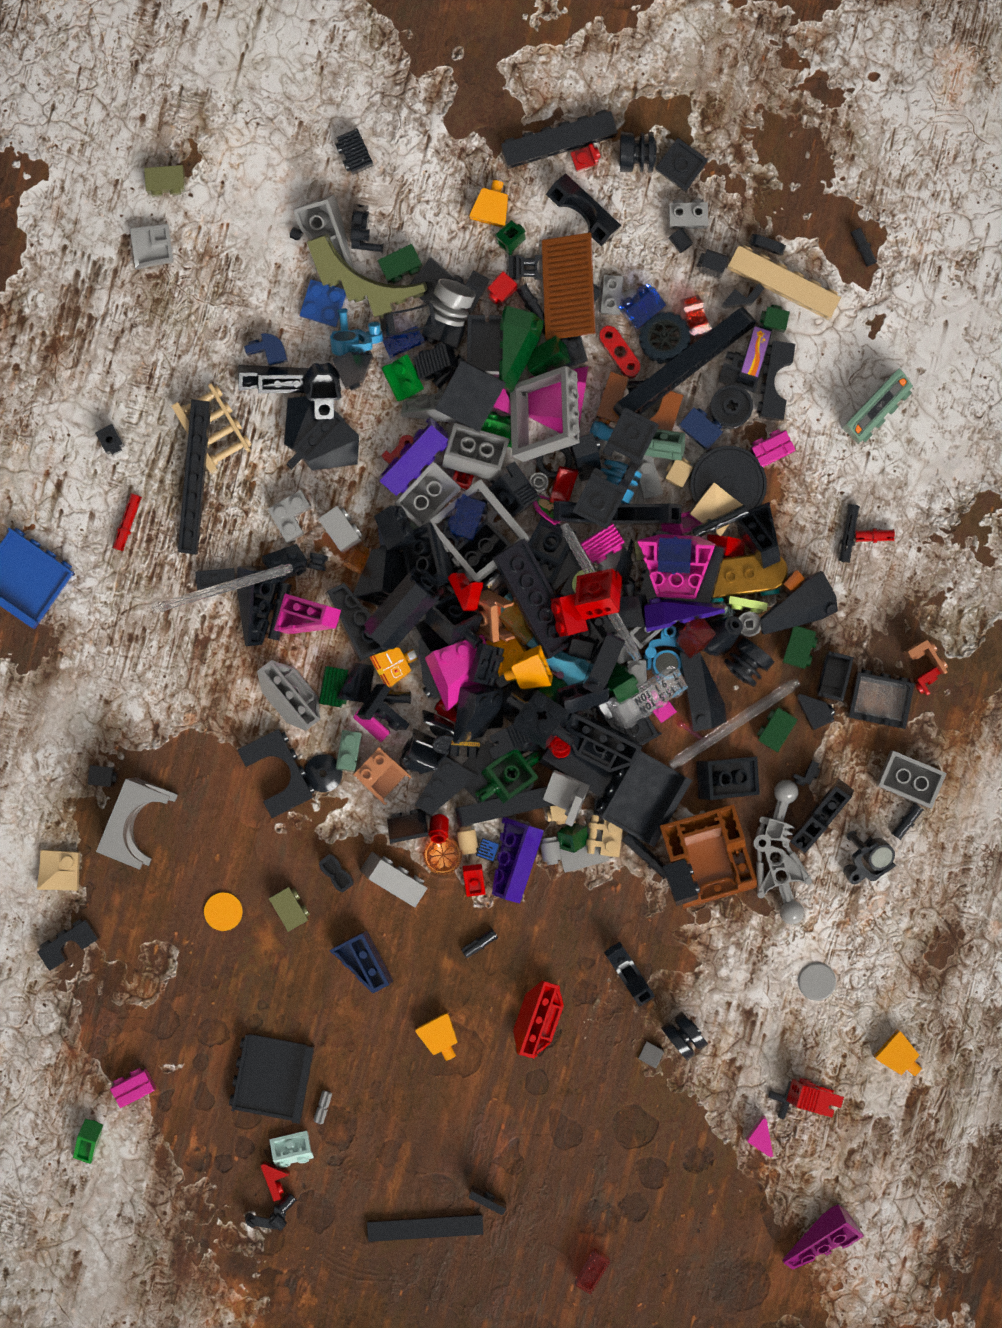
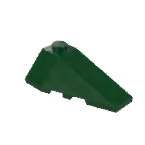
(520, 338)

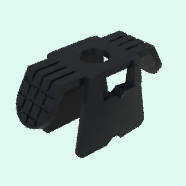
(439, 727)

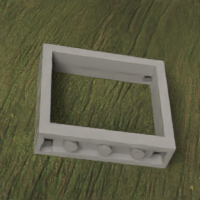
(520, 417)
(457, 559)

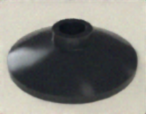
(326, 763)

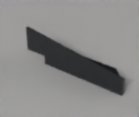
(271, 379)

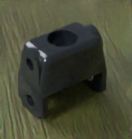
(834, 676)

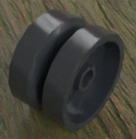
(734, 396)
(684, 1035)

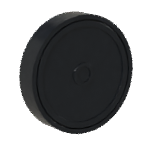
(733, 471)

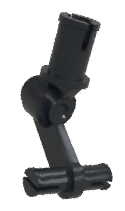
(276, 1219)

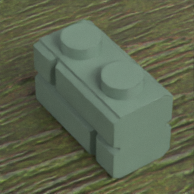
(667, 445)
(348, 751)

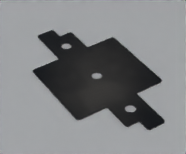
(626, 561)

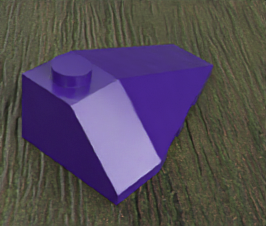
(665, 612)

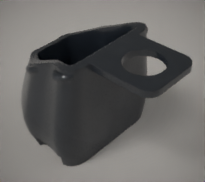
(322, 387)
(420, 757)

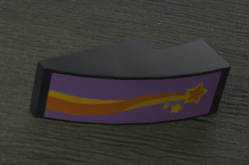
(755, 353)

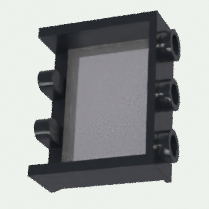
(881, 699)

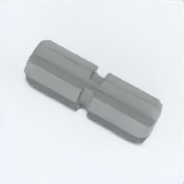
(323, 1105)

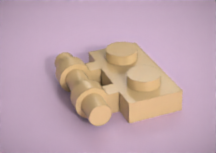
(610, 841)

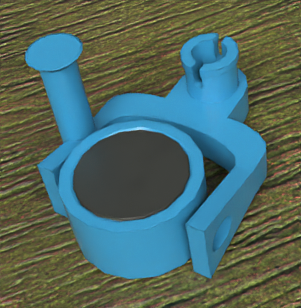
(348, 340)
(664, 658)

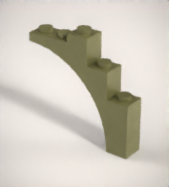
(380, 295)

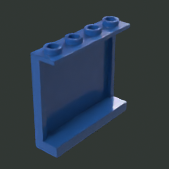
(29, 577)

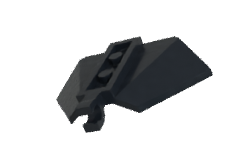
(318, 441)

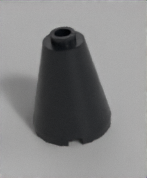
(727, 632)

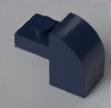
(271, 346)

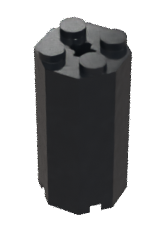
(403, 608)

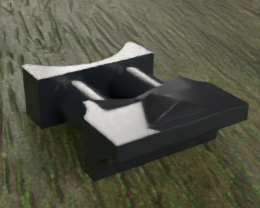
(516, 267)

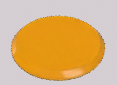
(223, 911)

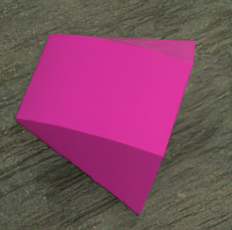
(546, 403)
(681, 584)

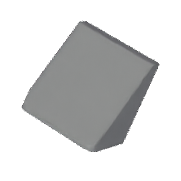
(651, 1054)

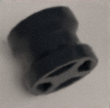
(317, 561)

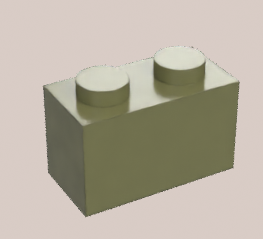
(165, 180)
(289, 908)

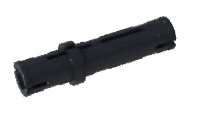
(531, 303)
(720, 521)
(845, 553)
(283, 588)
(645, 854)

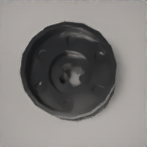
(637, 152)
(748, 662)

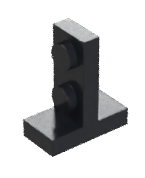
(375, 705)

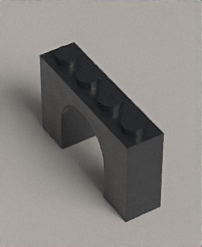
(276, 745)

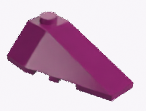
(830, 1231)

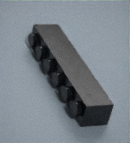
(559, 139)

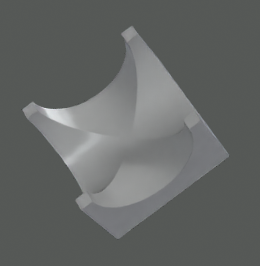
(118, 836)

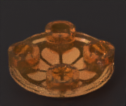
(442, 857)

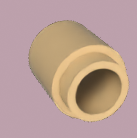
(467, 840)

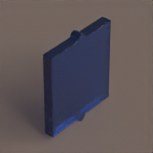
(674, 555)

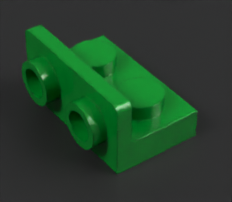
(402, 378)
(498, 425)

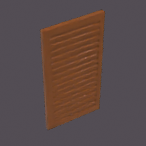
(568, 286)

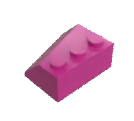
(452, 670)

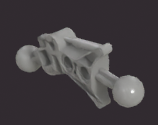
(791, 910)

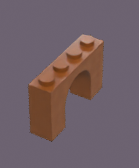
(614, 392)

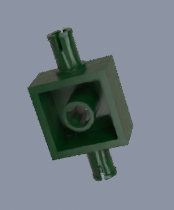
(505, 786)

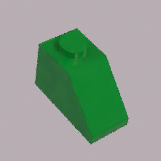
(88, 1140)

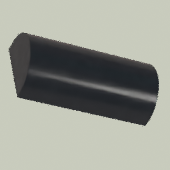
(480, 550)

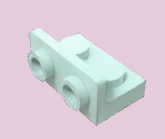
(291, 1149)

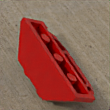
(538, 1019)

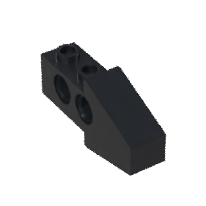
(822, 815)

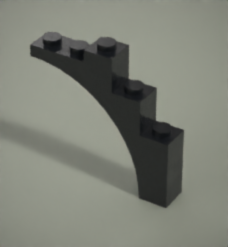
(626, 514)

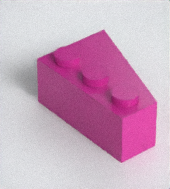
(303, 615)

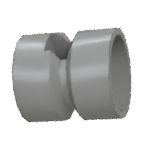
(750, 623)

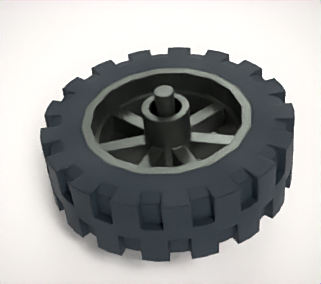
(663, 320)

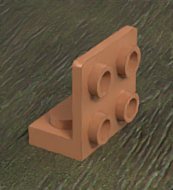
(928, 648)

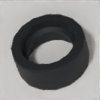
(550, 474)

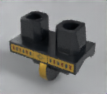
(472, 748)

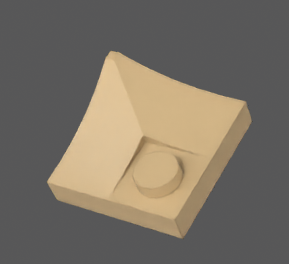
(713, 504)
(59, 870)

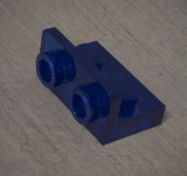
(401, 343)
(466, 516)

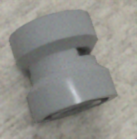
(539, 485)

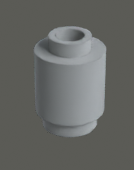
(550, 850)

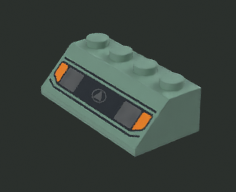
(878, 406)

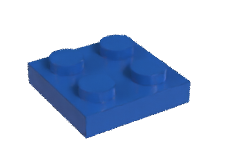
(322, 303)

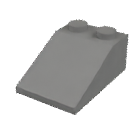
(428, 495)

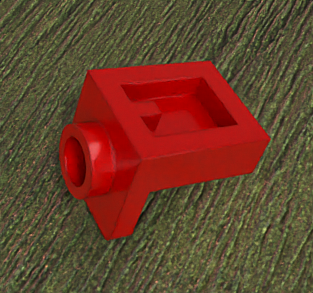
(585, 157)
(927, 677)

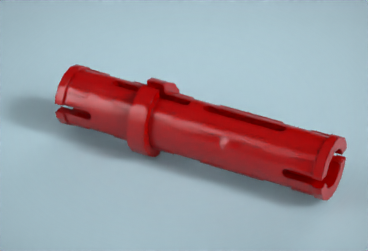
(128, 517)

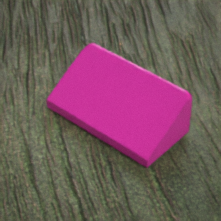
(374, 727)

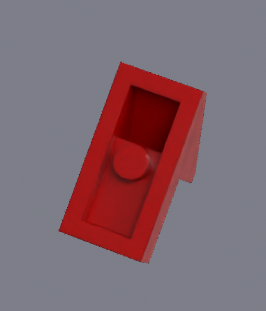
(466, 593)
(474, 880)
(272, 1174)

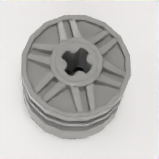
(451, 302)

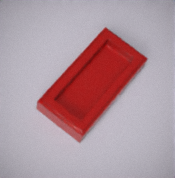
(563, 484)

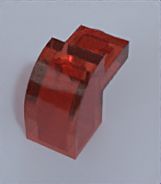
(695, 315)

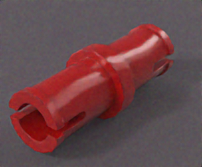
(874, 535)

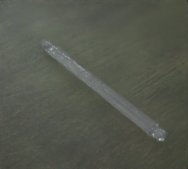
(587, 568)
(221, 588)
(734, 723)

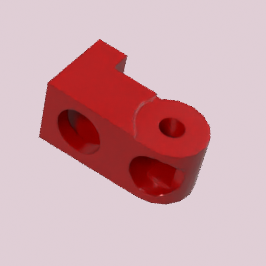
(388, 457)

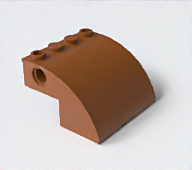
(715, 850)

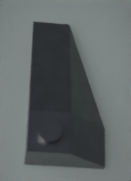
(353, 368)
(807, 604)
(255, 605)
(702, 696)

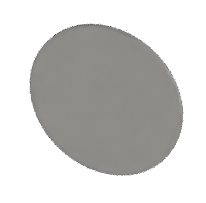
(817, 981)

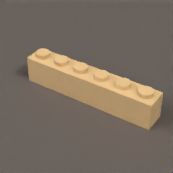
(783, 282)

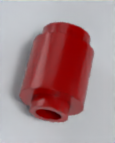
(438, 828)

